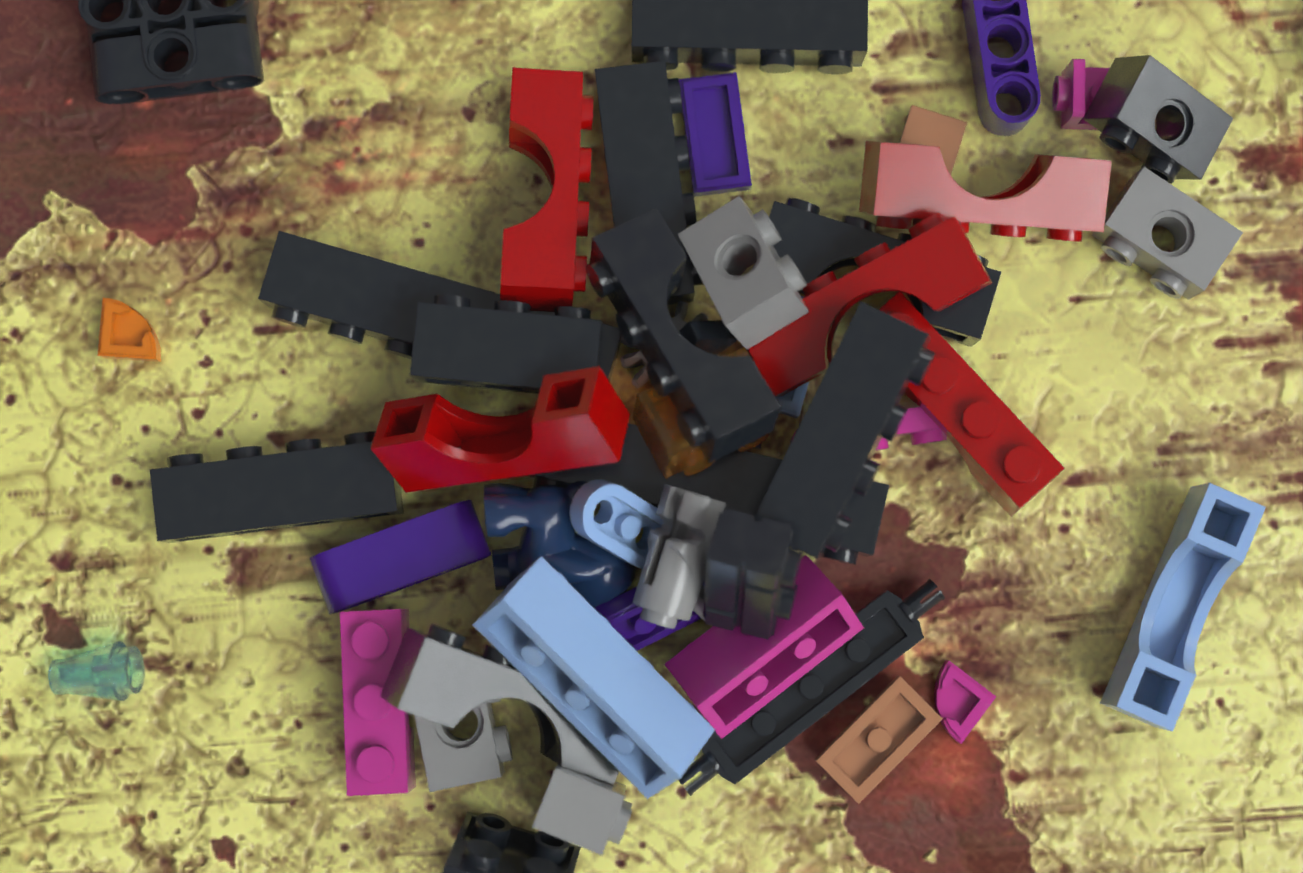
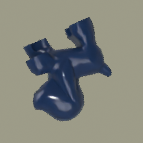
(550, 534)

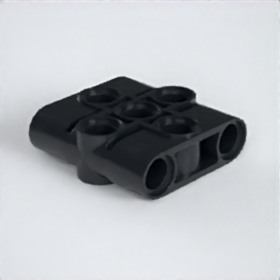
(133, 49)

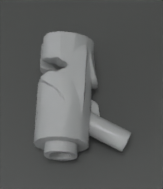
(677, 557)

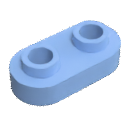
(617, 522)

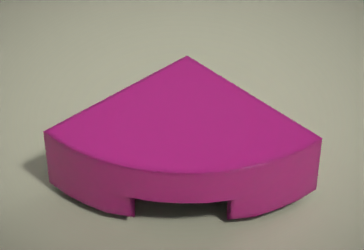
(959, 701)

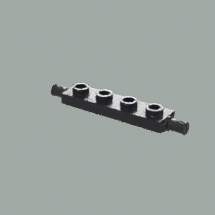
(887, 634)

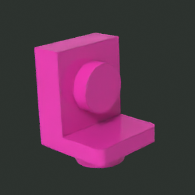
(1075, 92)

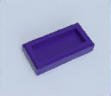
(715, 134)

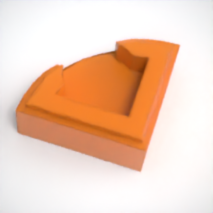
(126, 334)

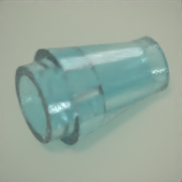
(102, 673)

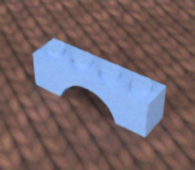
(1161, 646)

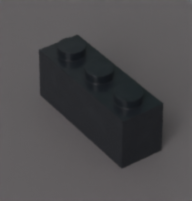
(500, 346)

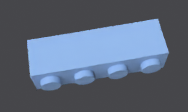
(595, 678)

